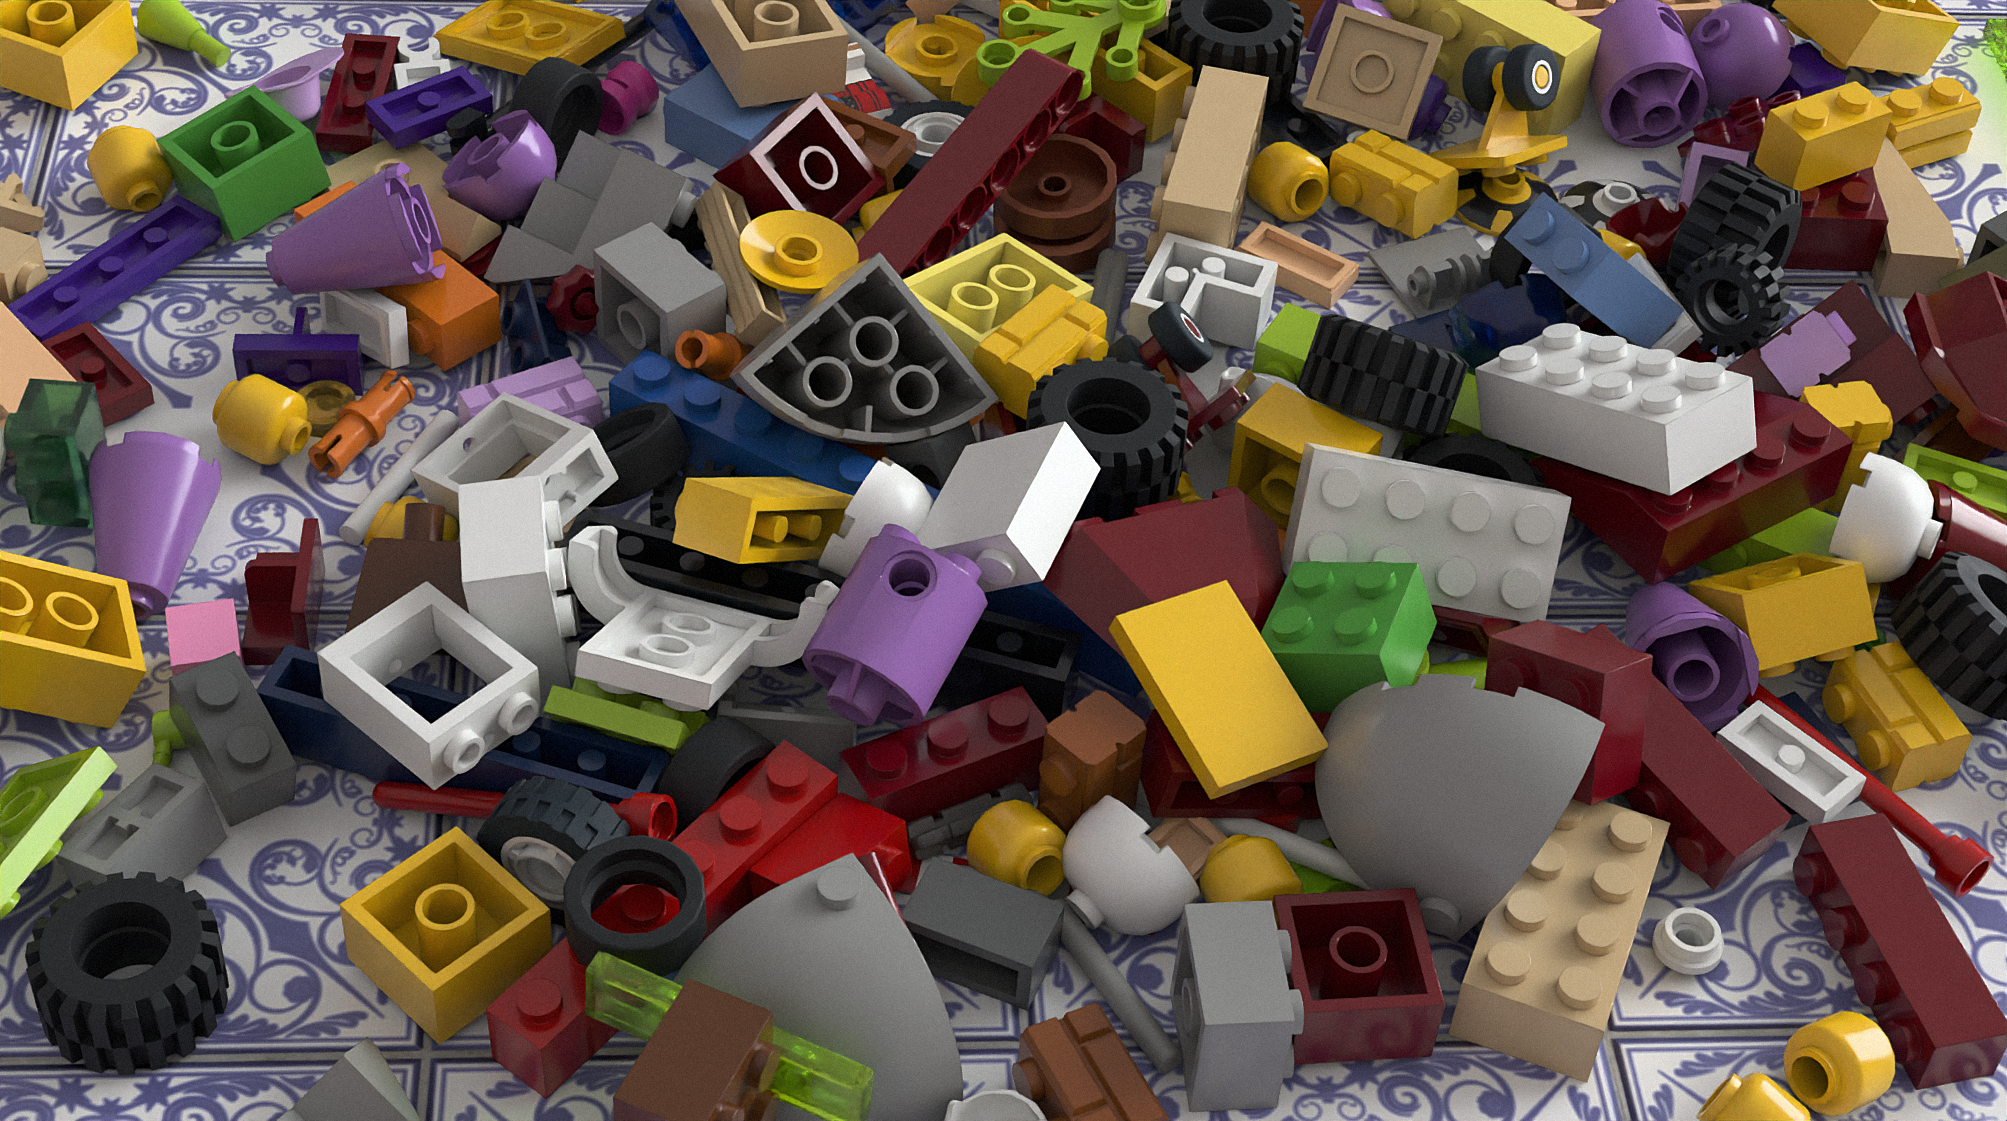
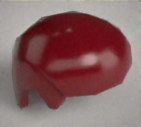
(1650, 226)

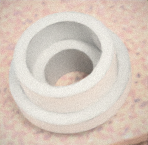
(1688, 941)

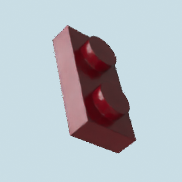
(94, 360)

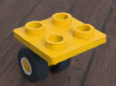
(1506, 87)

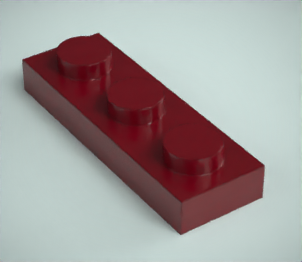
(359, 76)

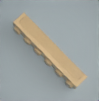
(750, 302)

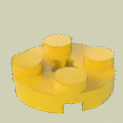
(920, 48)

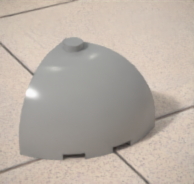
(864, 364)
(1449, 789)
(845, 977)

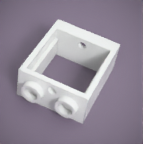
(568, 454)
(398, 639)

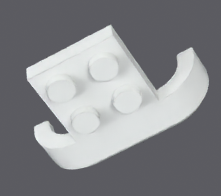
(670, 641)

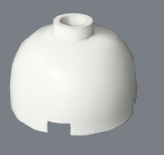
(884, 497)
(1886, 521)
(1122, 873)

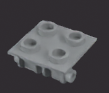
(1434, 269)

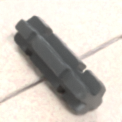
(956, 822)

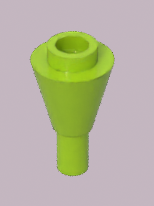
(174, 25)

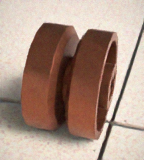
(1062, 203)

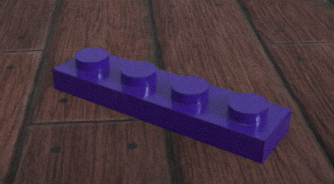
(117, 268)

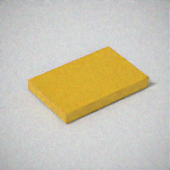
(523, 32)
(1218, 688)

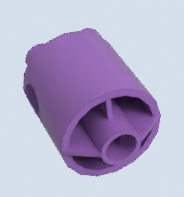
(1646, 74)
(895, 629)

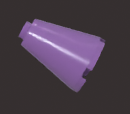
(361, 240)
(149, 512)
(1694, 652)

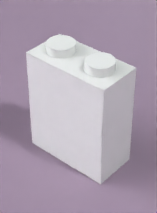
(1011, 504)

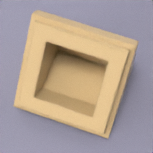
(461, 228)

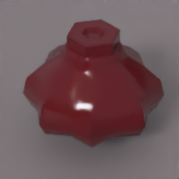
(574, 301)

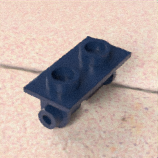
(532, 331)

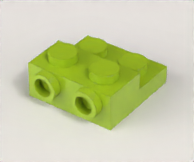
(623, 716)

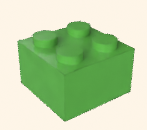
(245, 162)
(1349, 628)

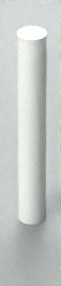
(398, 477)

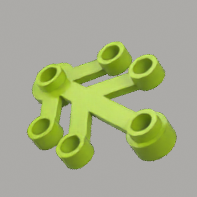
(1074, 32)

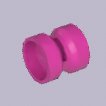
(627, 94)

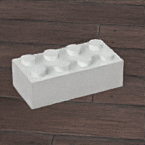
(1617, 407)
(1475, 537)

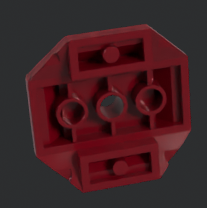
(1964, 351)

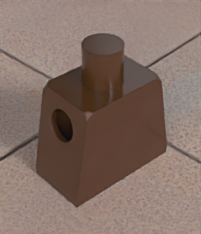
(400, 565)

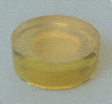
(324, 403)

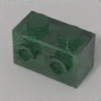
(52, 448)

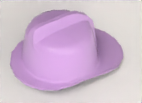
(297, 84)

